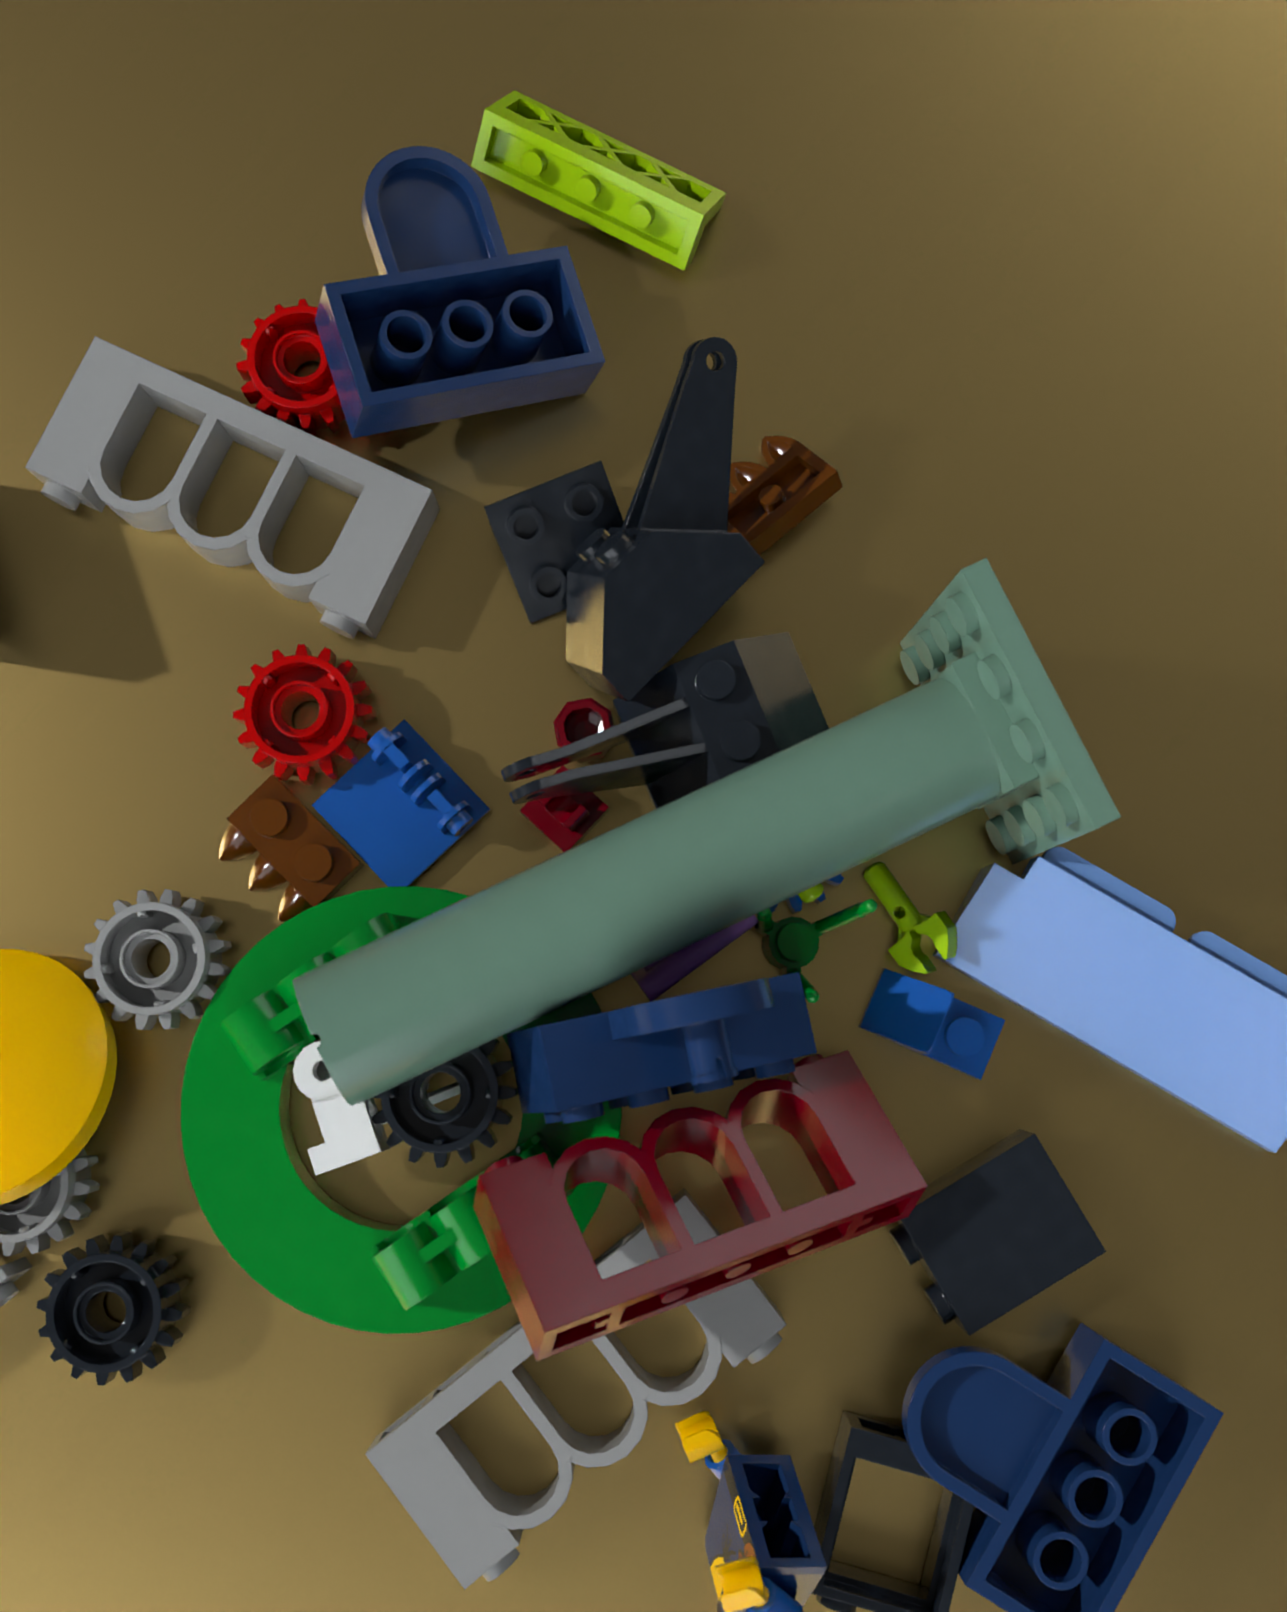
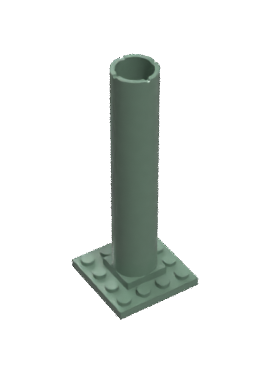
(966, 739)

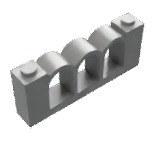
(108, 412)
(451, 1494)

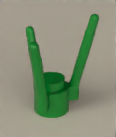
(795, 941)

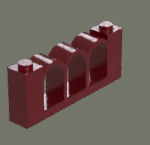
(552, 1270)

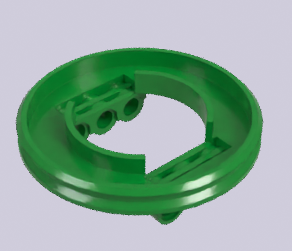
(259, 1190)

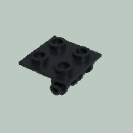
(545, 528)

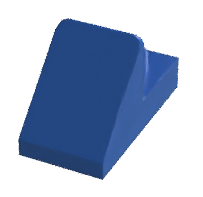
(932, 1023)

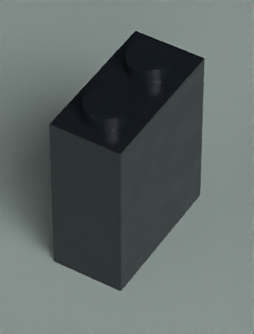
(996, 1233)

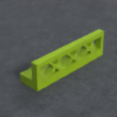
(595, 178)

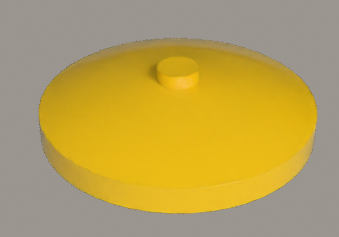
(53, 1069)

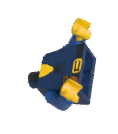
(759, 1525)

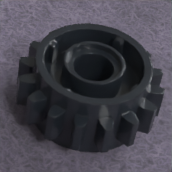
(442, 1131)
(77, 1315)

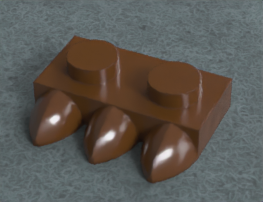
(779, 496)
(291, 849)

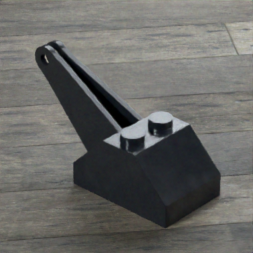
(672, 561)
(690, 725)

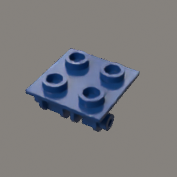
(400, 806)

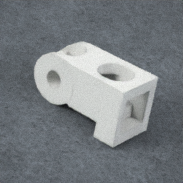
(345, 1128)

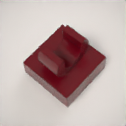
(565, 818)

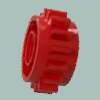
(274, 355)
(280, 690)

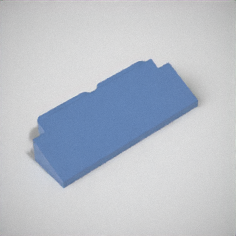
(1116, 978)

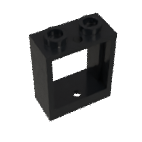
(850, 1587)

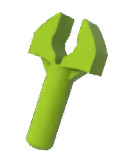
(911, 923)

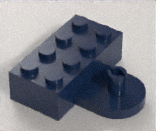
(451, 314)
(674, 1042)
(1060, 1470)

